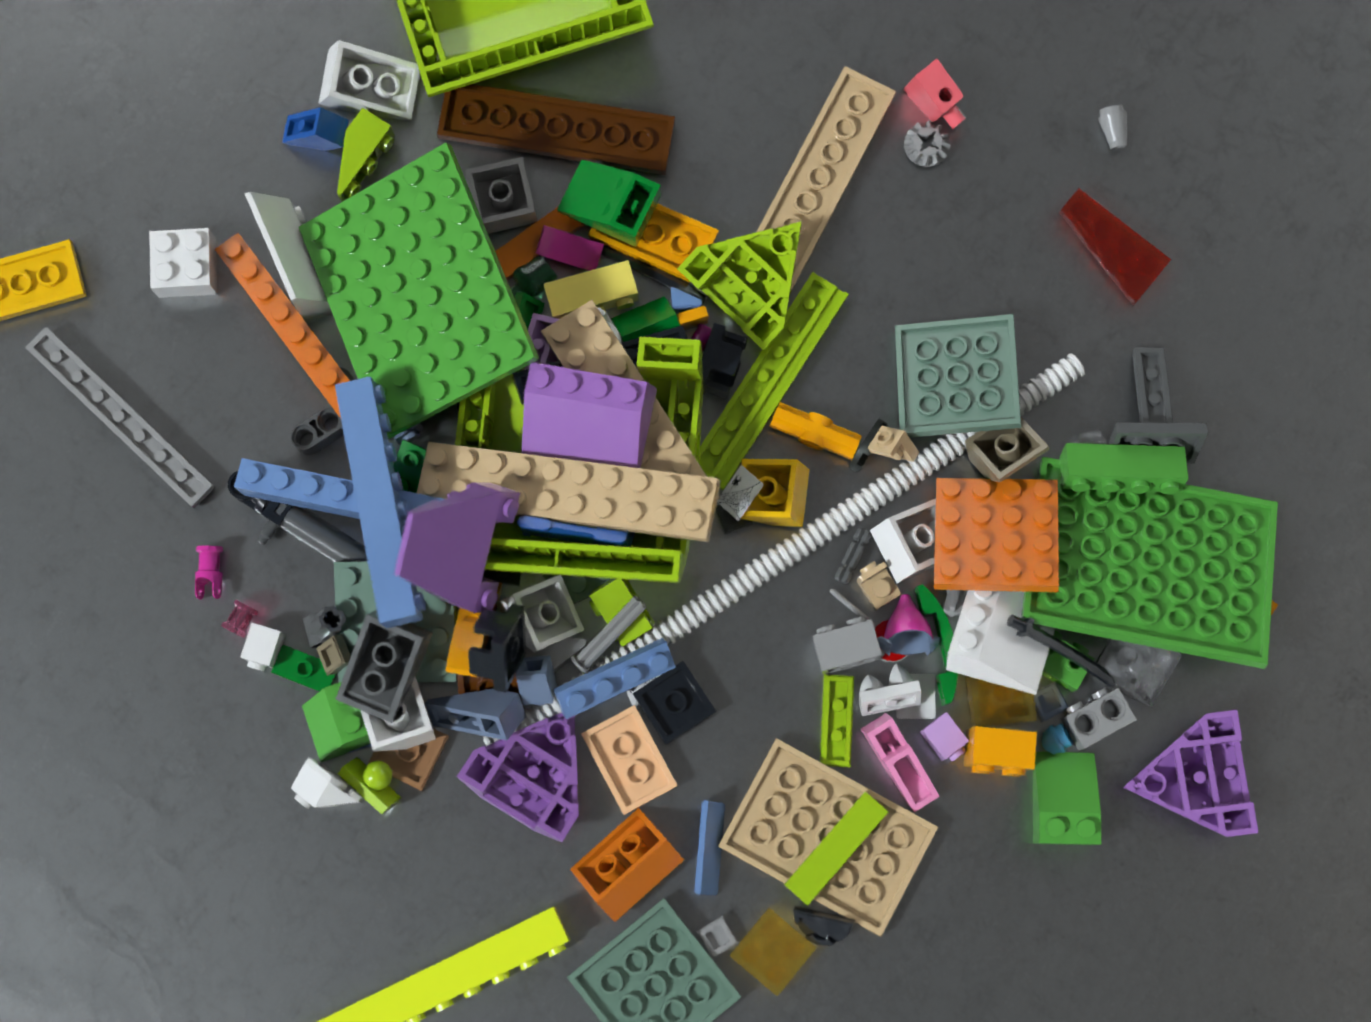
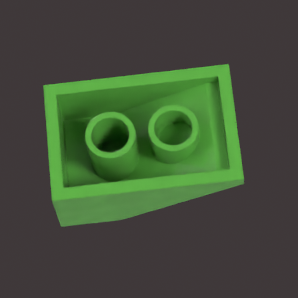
(1066, 799)

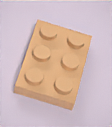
(629, 760)

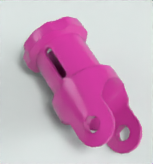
(208, 571)

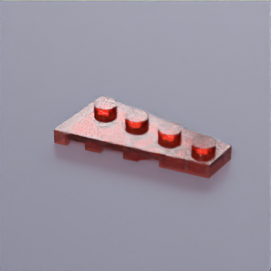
(1116, 247)

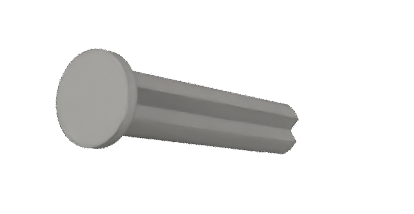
(608, 634)

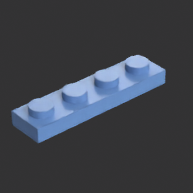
(614, 678)

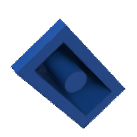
(315, 129)

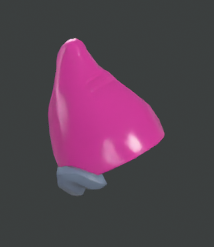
(908, 631)

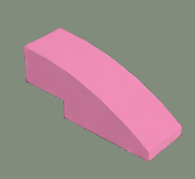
(900, 762)

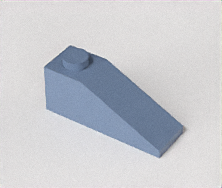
(478, 713)

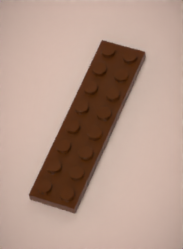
(557, 127)

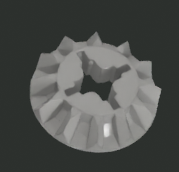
(929, 156)

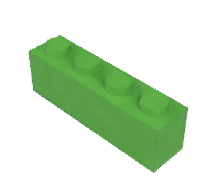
(1123, 468)

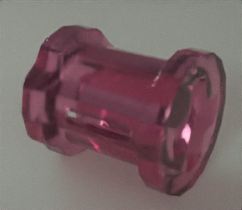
(239, 618)

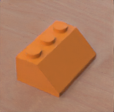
(626, 865)

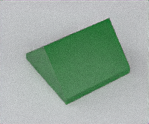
(646, 319)

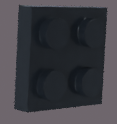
(674, 703)

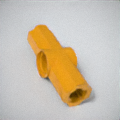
(815, 431)

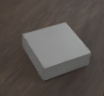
(717, 937)

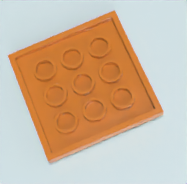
(996, 535)

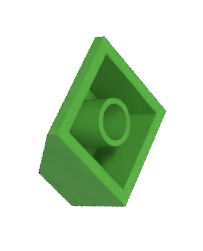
(334, 725)

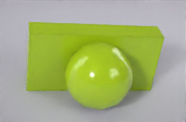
(371, 783)

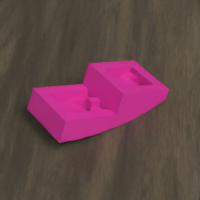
(569, 248)

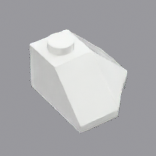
(322, 787)

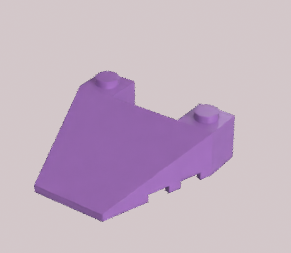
(450, 542)

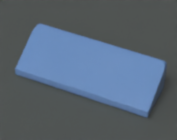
(708, 851)

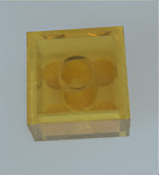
(998, 705)

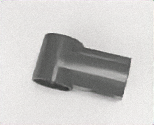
(323, 625)

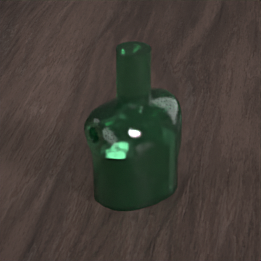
(532, 276)

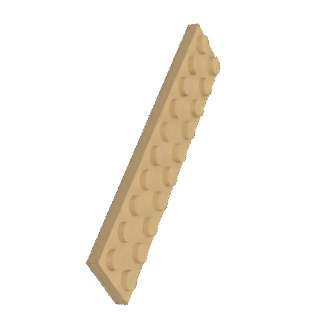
(580, 490)

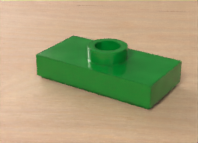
(302, 669)

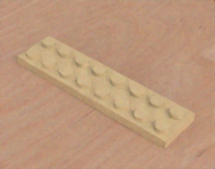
(828, 160)
(588, 344)

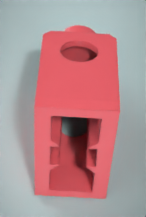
(936, 94)

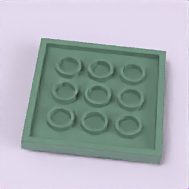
(957, 376)
(356, 599)
(654, 974)

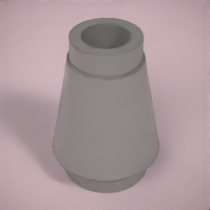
(1114, 125)

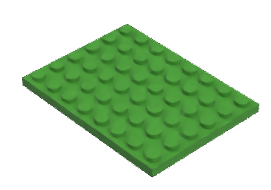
(419, 289)
(1163, 570)

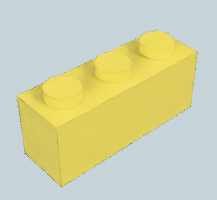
(606, 286)

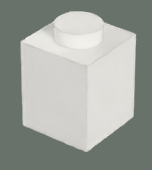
(262, 646)

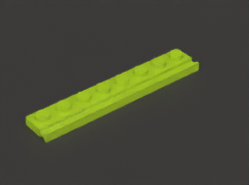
(769, 379)

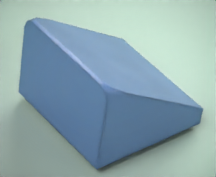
(683, 301)

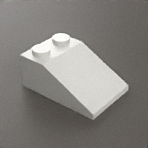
(369, 80)
(908, 540)

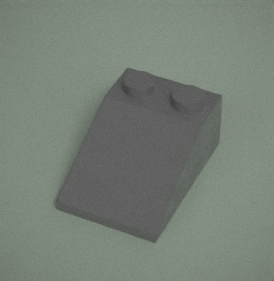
(383, 667)

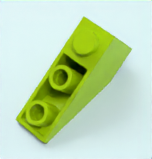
(363, 145)

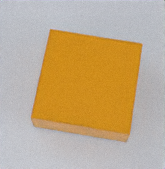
(693, 317)

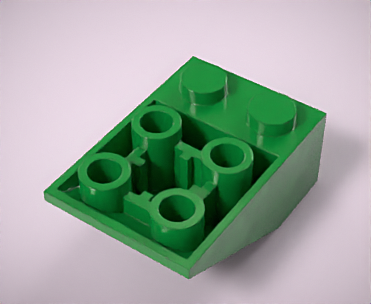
(611, 200)

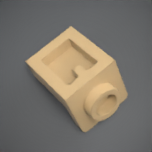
(893, 444)
(878, 585)

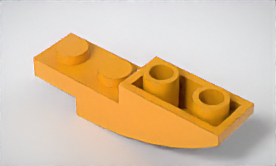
(464, 639)

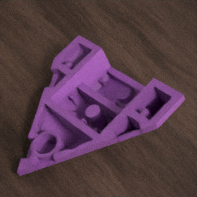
(530, 776)
(1203, 777)

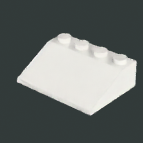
(280, 228)
(990, 648)

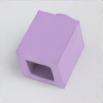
(945, 737)

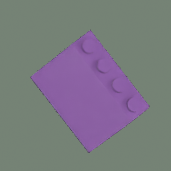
(586, 416)

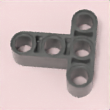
(316, 426)

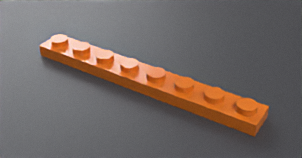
(283, 317)

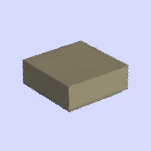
(334, 654)

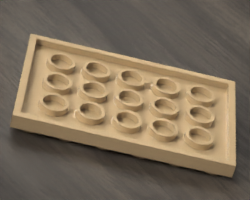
(792, 811)

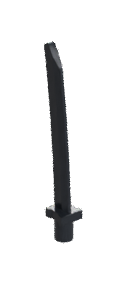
(653, 272)
(1026, 628)

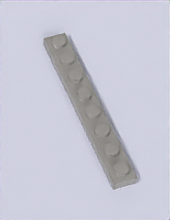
(120, 417)

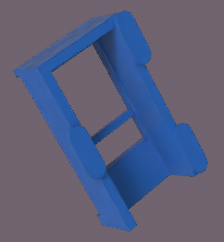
(574, 533)

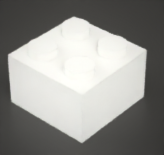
(183, 262)

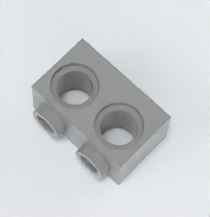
(1100, 723)

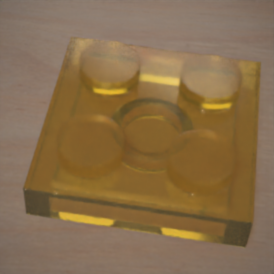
(772, 951)

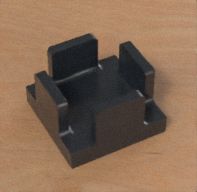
(721, 360)
(507, 645)

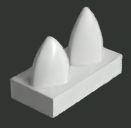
(900, 693)

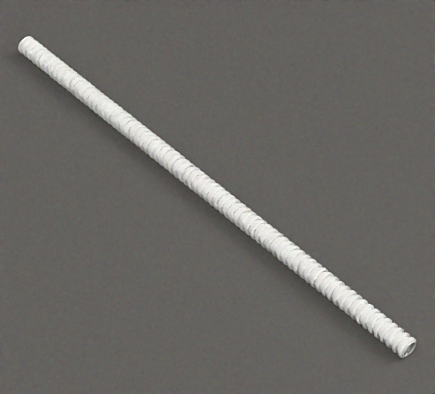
(821, 530)

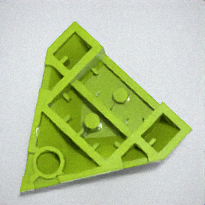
(749, 278)

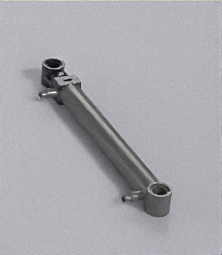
(304, 526)

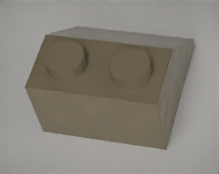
(1004, 451)

